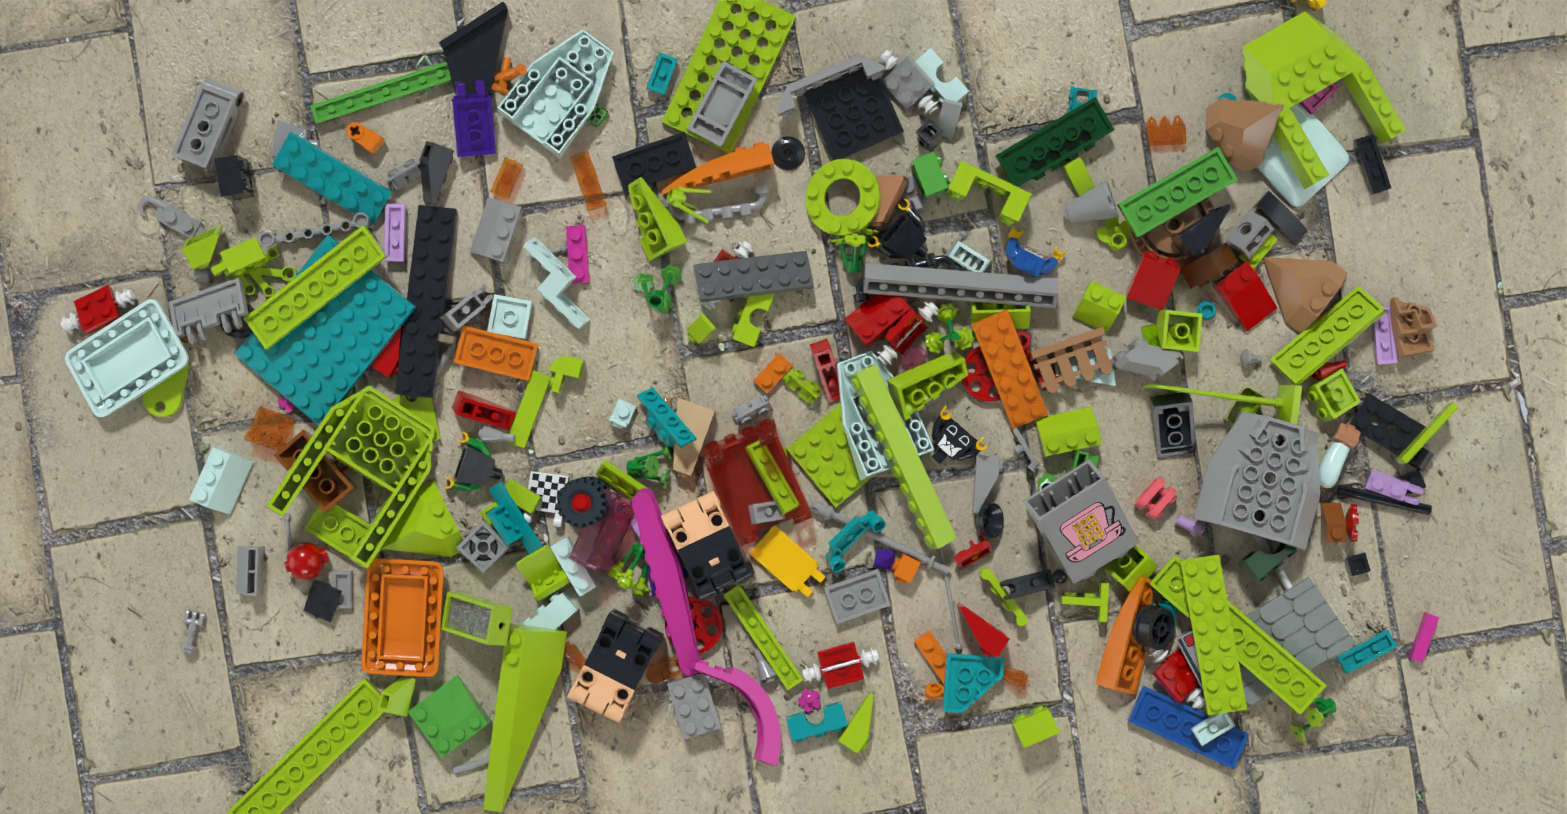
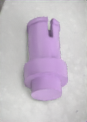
(1193, 527)

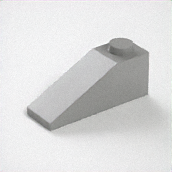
(985, 475)

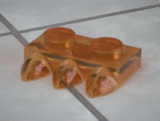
(1165, 133)

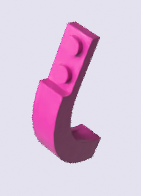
(765, 715)

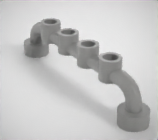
(726, 211)
(269, 239)

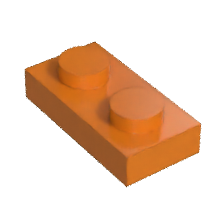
(773, 373)

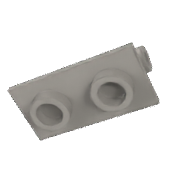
(397, 176)
(745, 415)

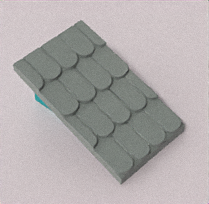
(1302, 626)

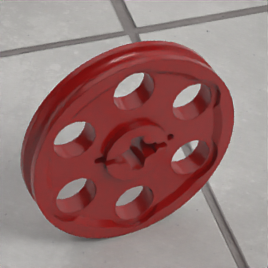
(986, 383)
(704, 622)

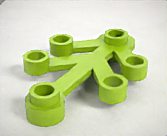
(256, 274)

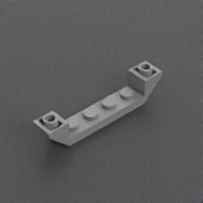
(870, 68)

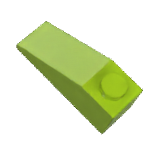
(857, 731)

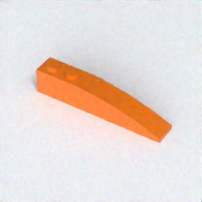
(727, 167)
(1123, 656)

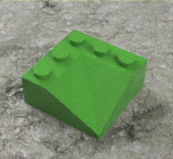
(449, 716)

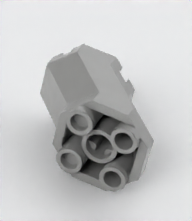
(1146, 359)

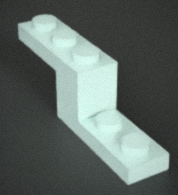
(556, 283)

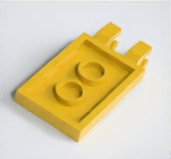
(786, 560)

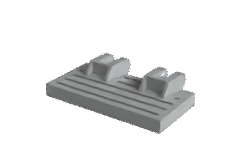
(204, 307)

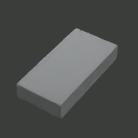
(949, 117)
(344, 581)

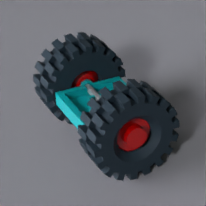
(582, 501)

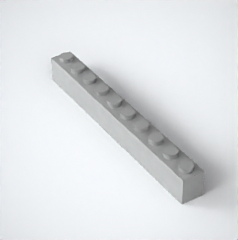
(960, 285)

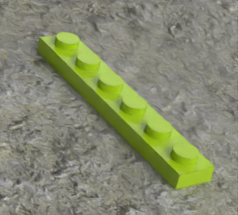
(763, 637)

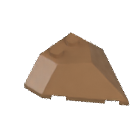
(1242, 130)
(1303, 287)

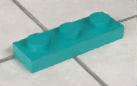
(1366, 651)

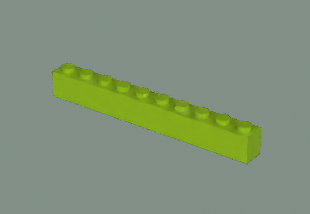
(902, 457)

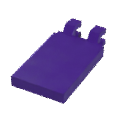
(473, 121)

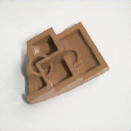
(1411, 328)

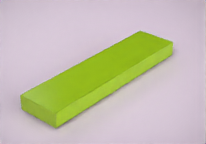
(529, 408)
(1427, 433)
(772, 477)

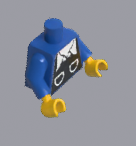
(1030, 259)

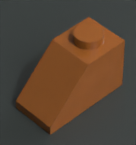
(1333, 523)

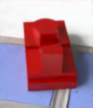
(972, 555)

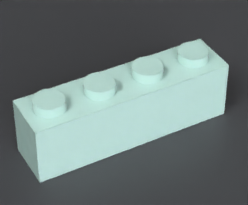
(554, 614)

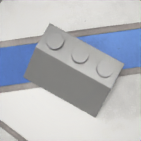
(497, 230)

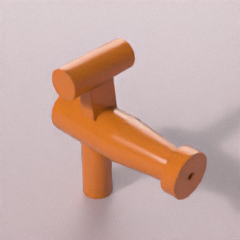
(501, 79)

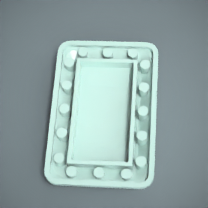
(1281, 175)
(127, 358)

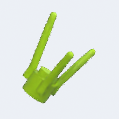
(678, 199)

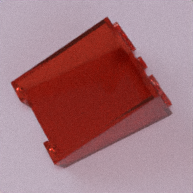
(740, 482)

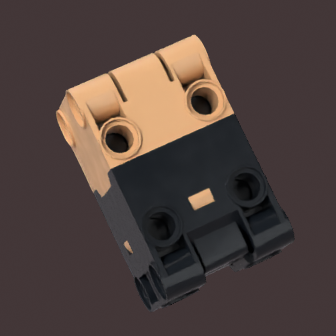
(708, 545)
(615, 666)

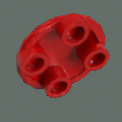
(1352, 520)

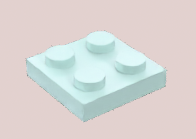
(510, 316)

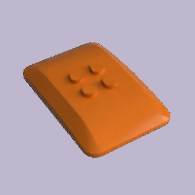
(402, 617)

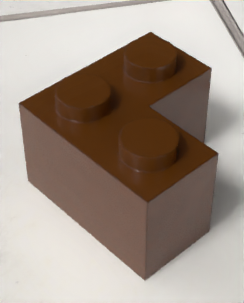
(1211, 265)

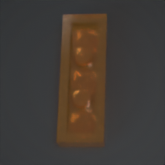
(588, 180)

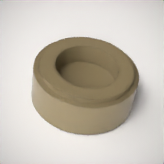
(447, 338)

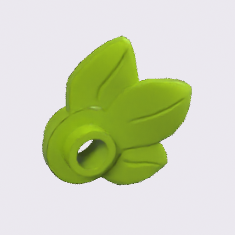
(1114, 229)

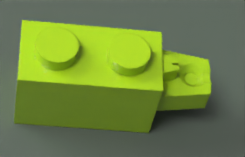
(240, 258)

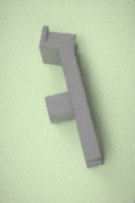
(1022, 447)

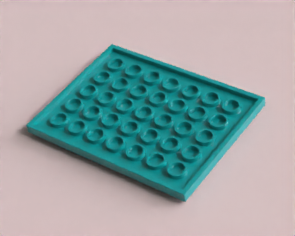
(334, 346)

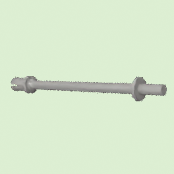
(829, 513)

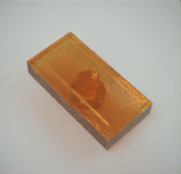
(506, 178)

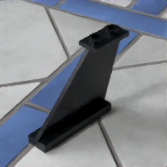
(475, 49)

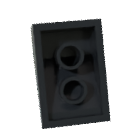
(1199, 234)
(1173, 424)

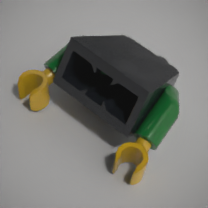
(474, 466)

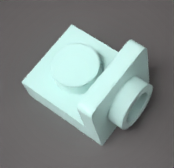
(622, 414)

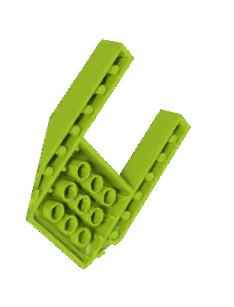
(1299, 62)
(375, 441)

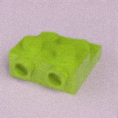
(1333, 396)

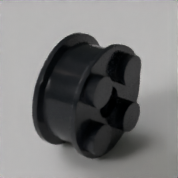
(1154, 627)

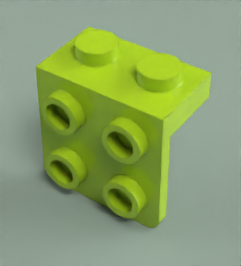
(543, 572)

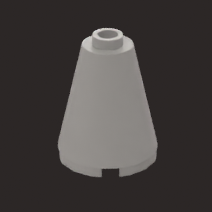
(1092, 205)

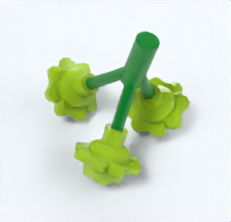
(961, 338)

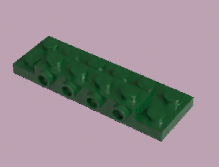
(1055, 143)

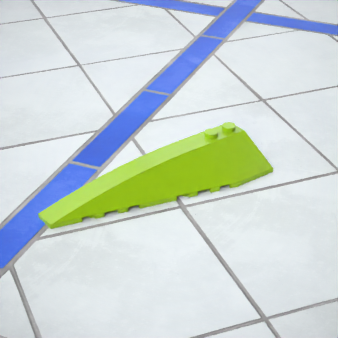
(525, 684)

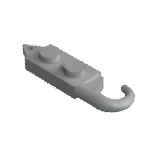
(173, 217)

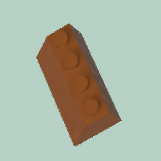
(327, 483)

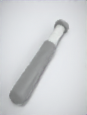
(1265, 546)

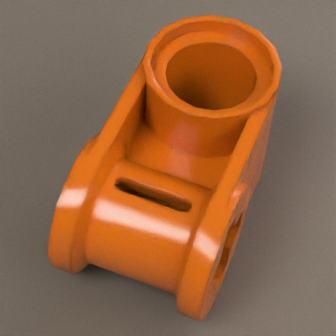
(367, 138)

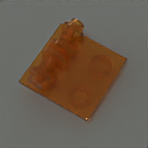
(269, 428)

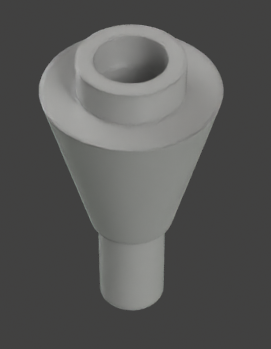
(491, 435)
(765, 671)

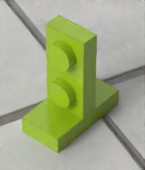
(1090, 600)

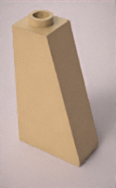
(698, 421)

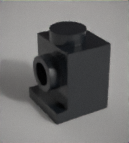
(926, 138)

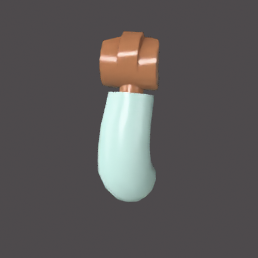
(1333, 461)

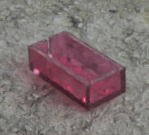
(600, 543)

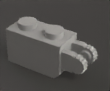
(466, 309)

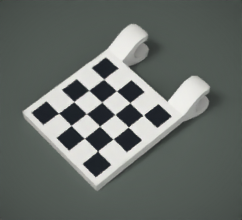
(548, 488)

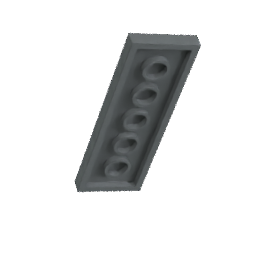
(753, 276)

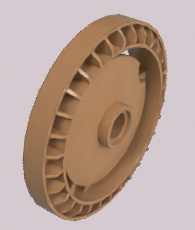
(1161, 235)

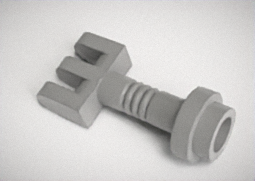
(193, 622)

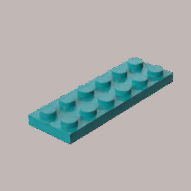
(331, 177)

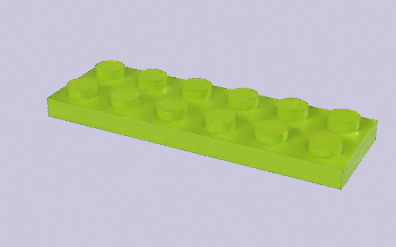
(1327, 336)

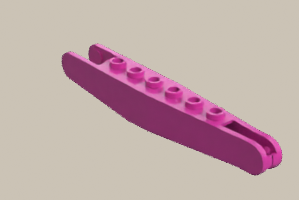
(667, 576)

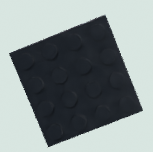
(853, 113)

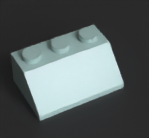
(221, 480)

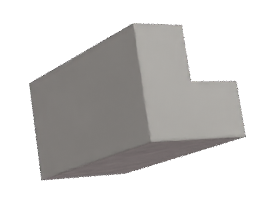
(250, 570)

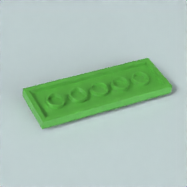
(1177, 192)

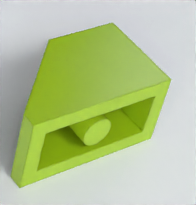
(700, 329)

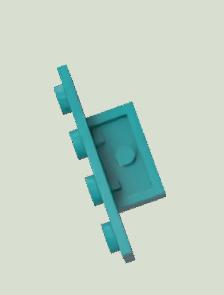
(664, 420)
(510, 521)

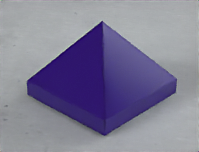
(884, 559)

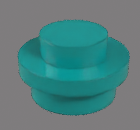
(1208, 310)

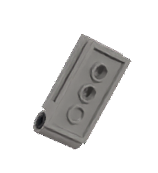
(214, 108)

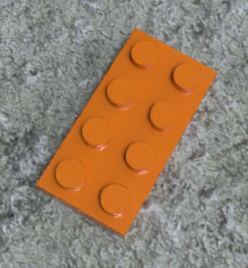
(495, 353)

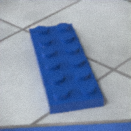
(1174, 722)

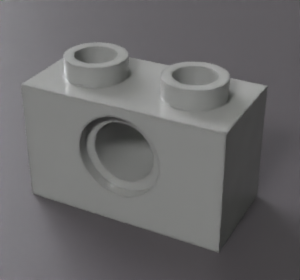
(1249, 234)

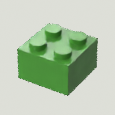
(929, 175)

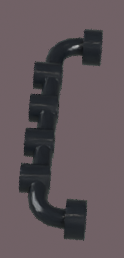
(929, 260)

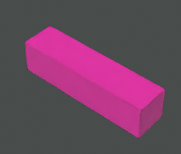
(1423, 637)

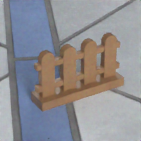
(1080, 353)

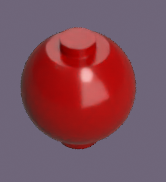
(305, 560)

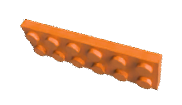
(1009, 369)

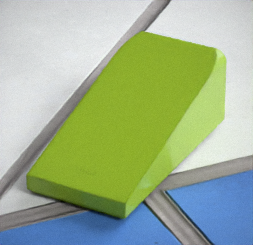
(1078, 176)

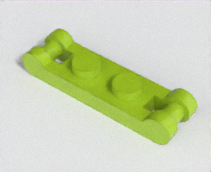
(1009, 605)

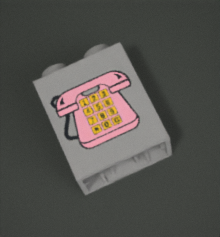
(1081, 521)

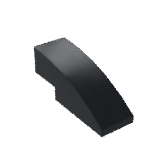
(1280, 217)

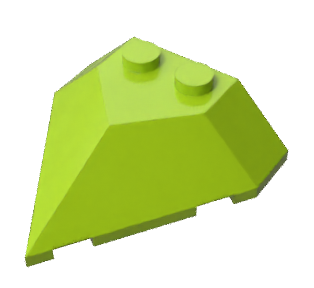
(425, 526)

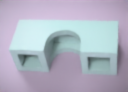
(953, 90)
(578, 575)

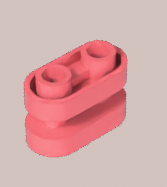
(1155, 509)

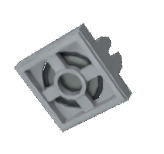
(484, 546)

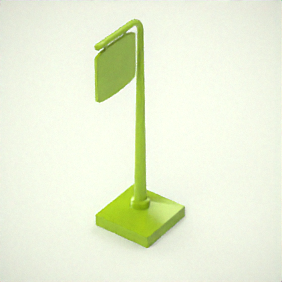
(1285, 404)

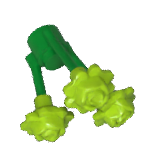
(626, 580)

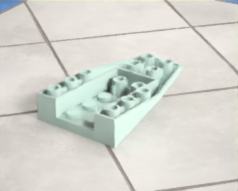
(559, 92)
(860, 433)

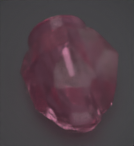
(913, 357)

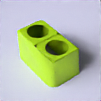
(1253, 408)

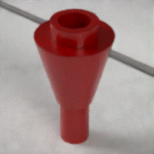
(1327, 369)

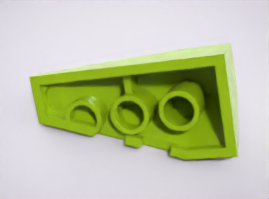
(658, 227)

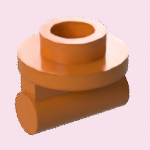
(934, 691)

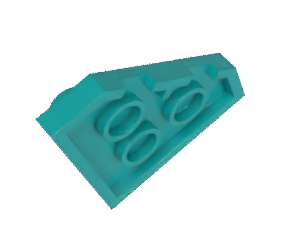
(968, 679)

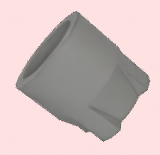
(203, 276)

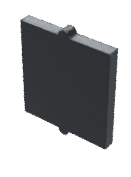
(322, 600)

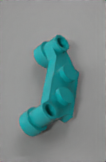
(849, 535)

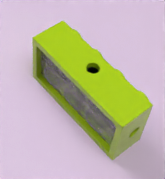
(477, 618)

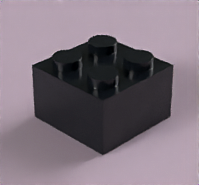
(234, 177)

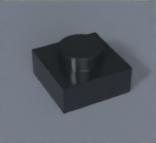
(1414, 478)
(1357, 564)

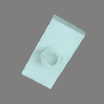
(1212, 727)

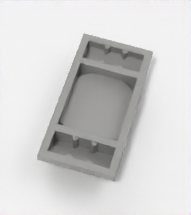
(722, 104)

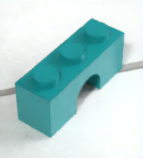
(833, 720)

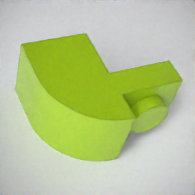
(565, 366)

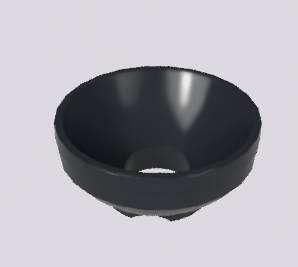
(993, 520)

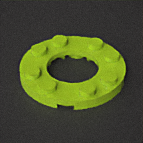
(869, 197)

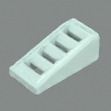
(987, 263)

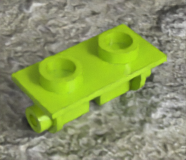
(809, 390)

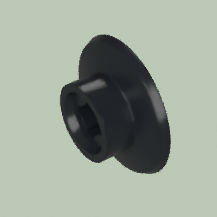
(794, 160)

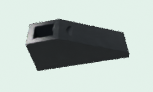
(434, 166)

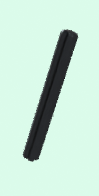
(1382, 499)

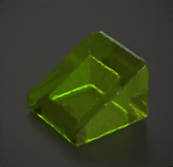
(1150, 335)

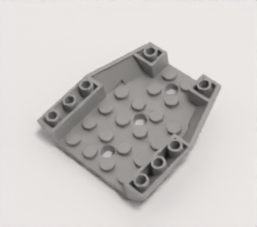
(1237, 487)

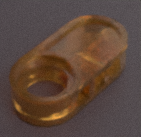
(659, 671)

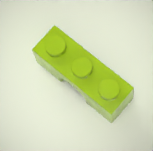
(744, 330)

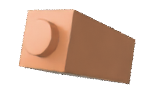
(891, 192)

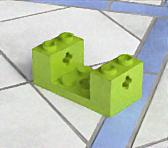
(1016, 197)

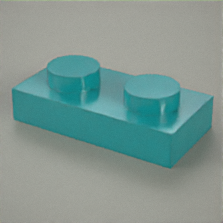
(662, 73)

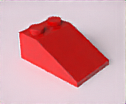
(1245, 295)
(987, 636)

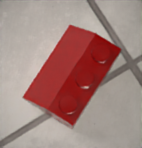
(876, 317)

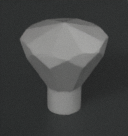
(1248, 358)

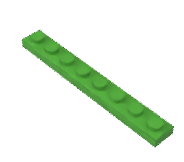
(381, 93)

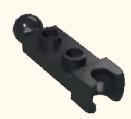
(1033, 583)

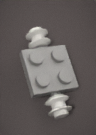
(908, 82)

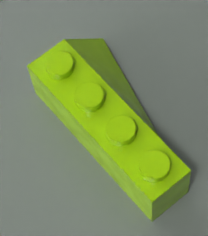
(921, 384)

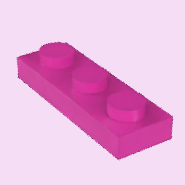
(577, 253)

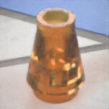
(573, 655)
(1015, 677)

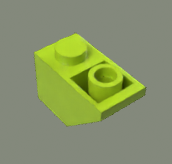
(397, 697)

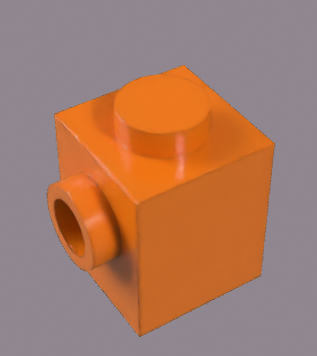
(905, 568)

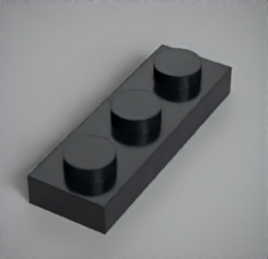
(1372, 164)

